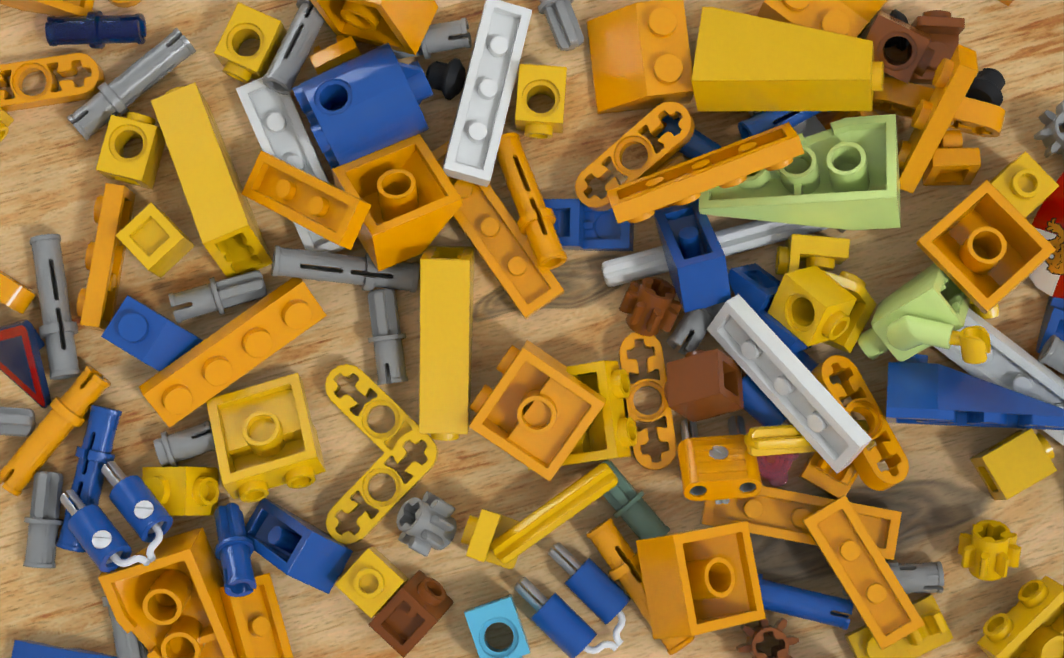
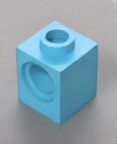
(502, 611)

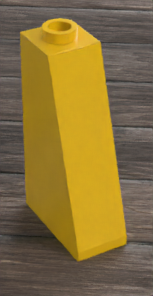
(780, 66)
(210, 182)
(446, 340)

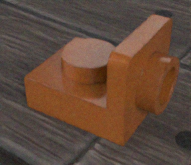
(944, 40)
(411, 613)

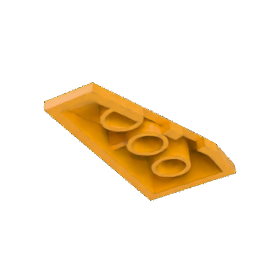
(173, 600)

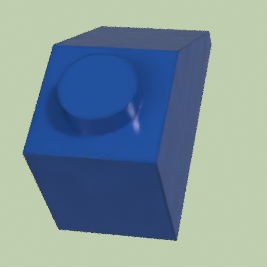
(693, 256)
(148, 334)
(296, 546)

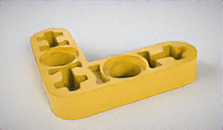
(392, 445)

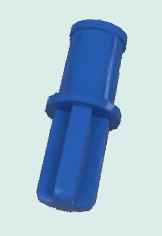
(234, 551)

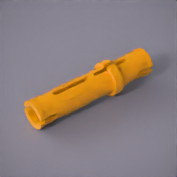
(535, 218)
(54, 428)
(626, 569)

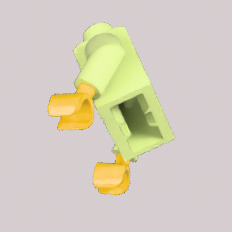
(924, 315)

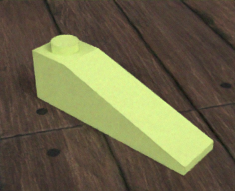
(839, 183)

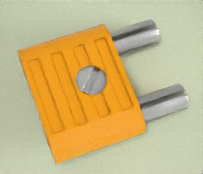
(717, 465)

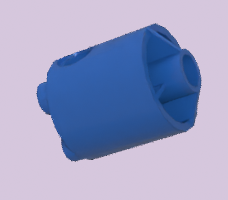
(364, 104)

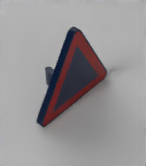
(22, 360)

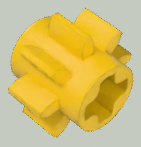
(989, 550)

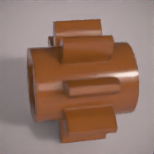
(650, 306)
(756, 636)

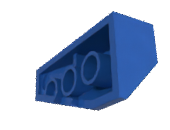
(943, 396)

